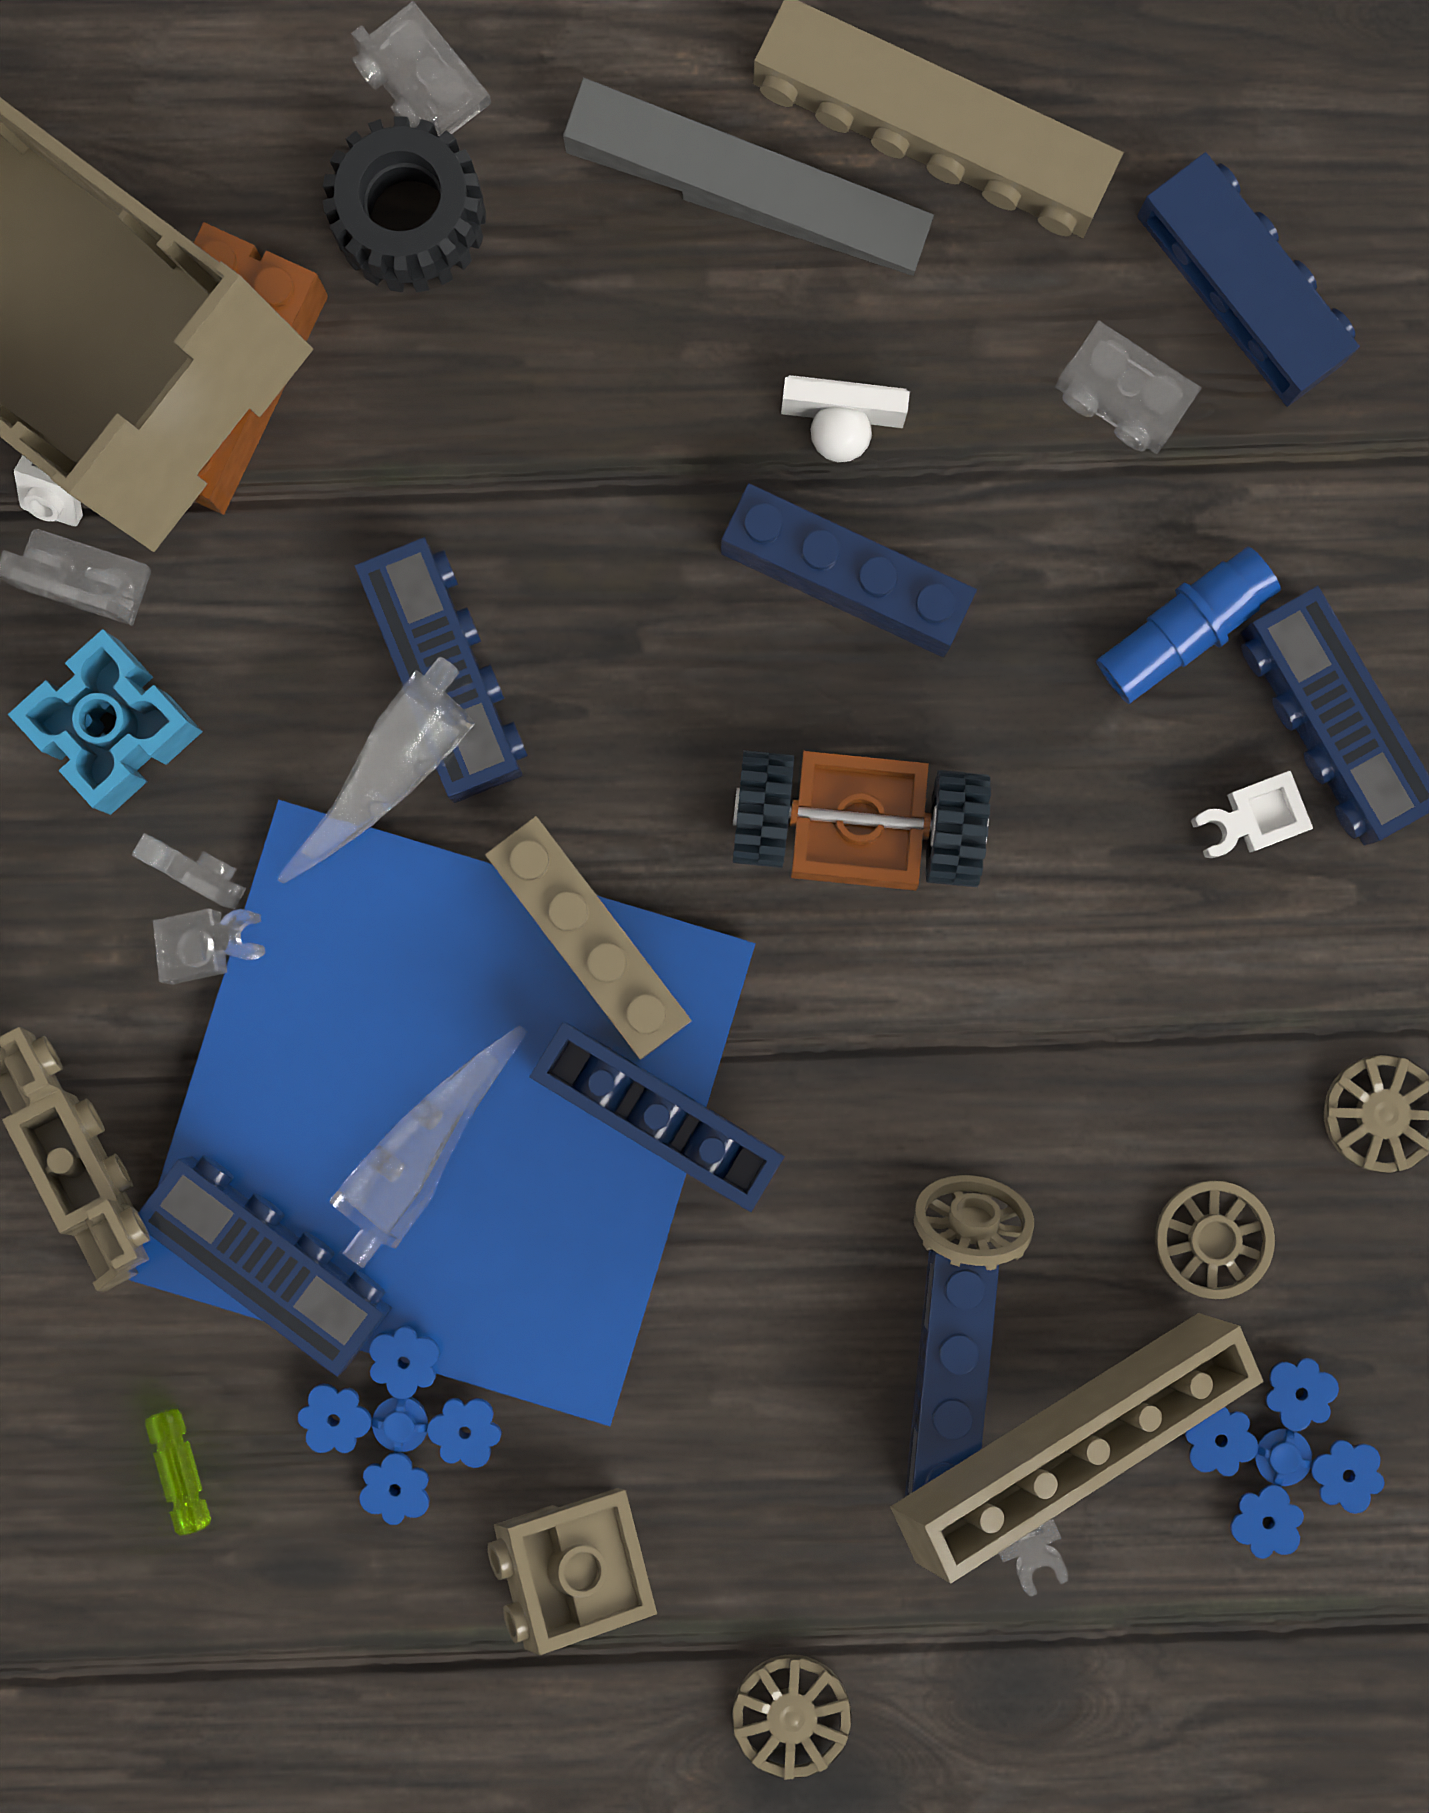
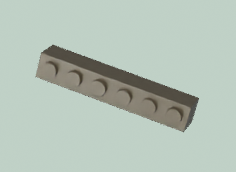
(934, 118)
(1075, 1446)

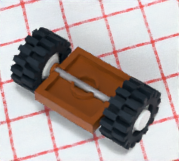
(862, 820)

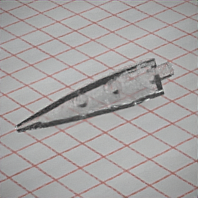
(402, 750)
(405, 1167)

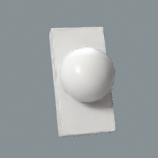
(843, 412)

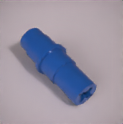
(1189, 624)

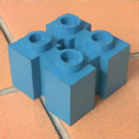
(69, 723)

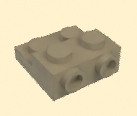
(571, 1572)

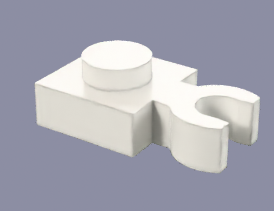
(1260, 814)

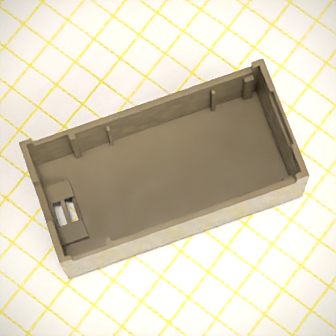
(120, 339)

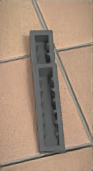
(743, 178)

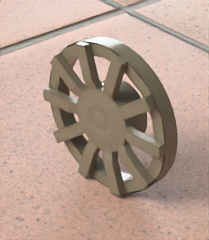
(1378, 1113)
(973, 1220)
(1215, 1239)
(791, 1716)

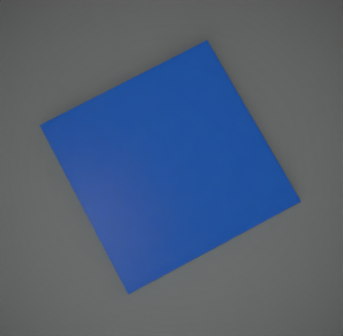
(369, 997)

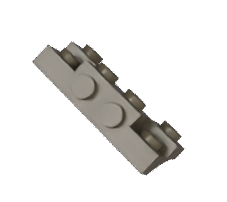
(68, 1162)

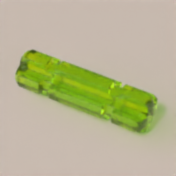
(177, 1471)

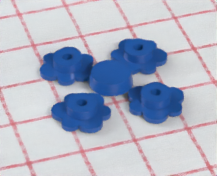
(399, 1425)
(1286, 1459)

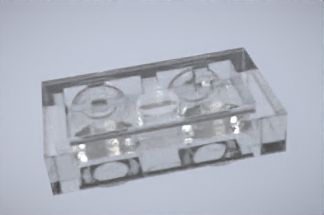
(419, 71)
(1126, 389)
(78, 576)

